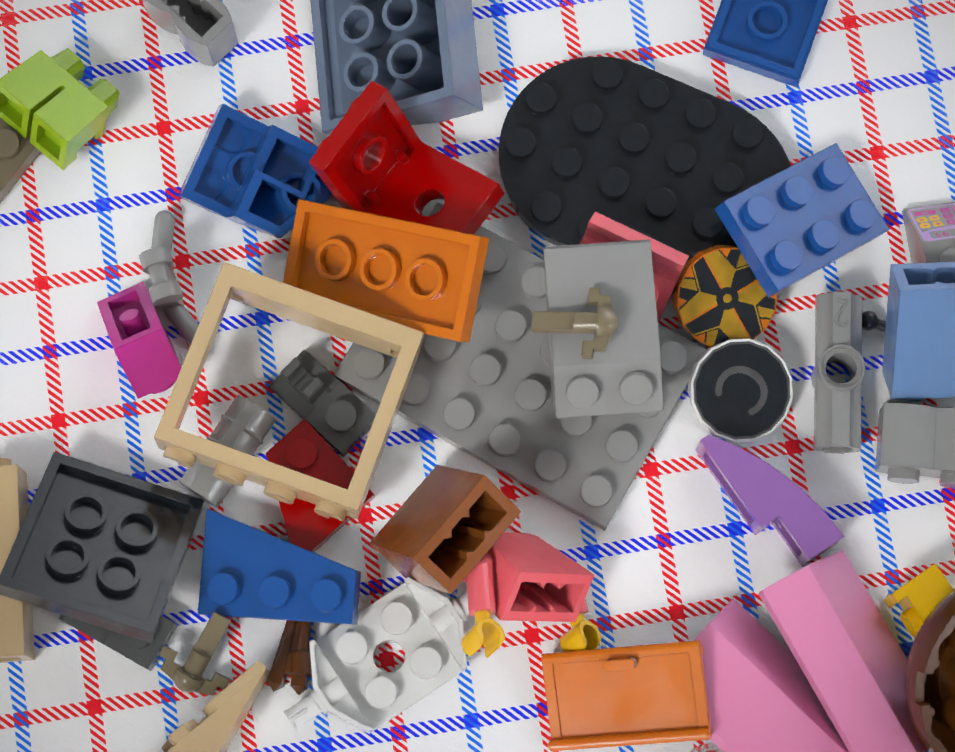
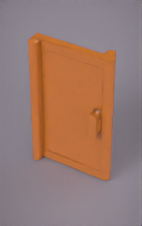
(622, 704)

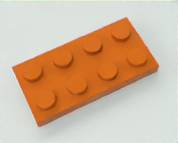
(388, 267)

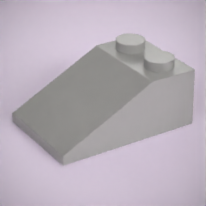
(629, 371)

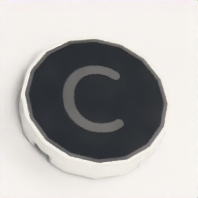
(740, 390)

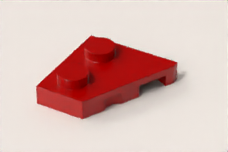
(310, 454)

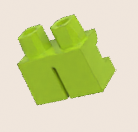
(53, 107)

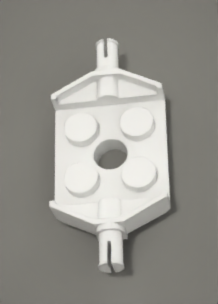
(344, 666)

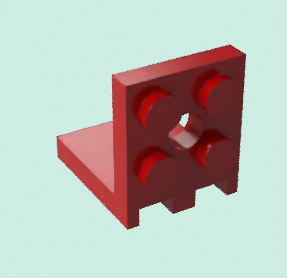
(399, 170)

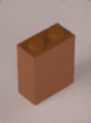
(445, 527)

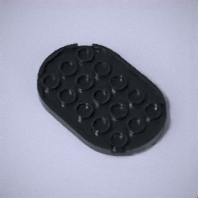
(631, 149)

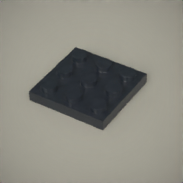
(101, 547)

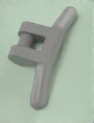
(166, 290)

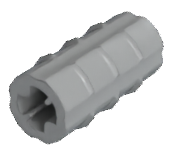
(240, 428)

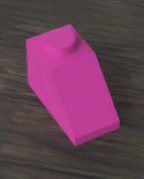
(140, 340)

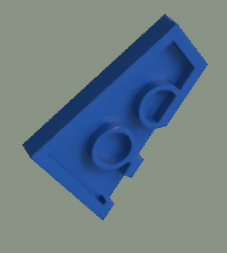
(272, 579)

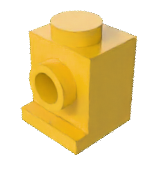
(919, 597)

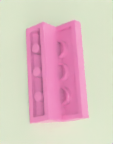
(845, 654)
(759, 691)

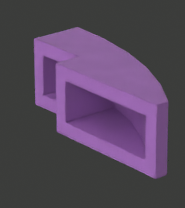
(768, 498)

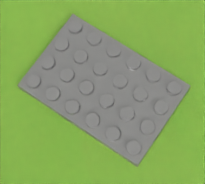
(498, 398)

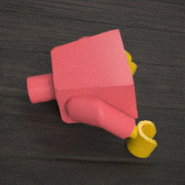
(527, 582)

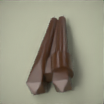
(292, 658)

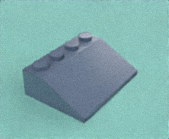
(409, 46)

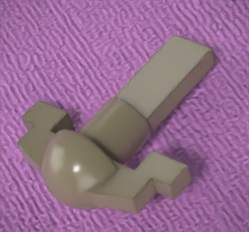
(600, 323)
(189, 676)

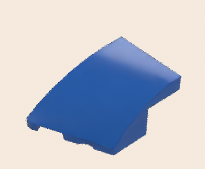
(252, 173)

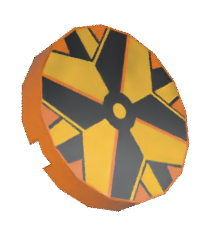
(721, 297)

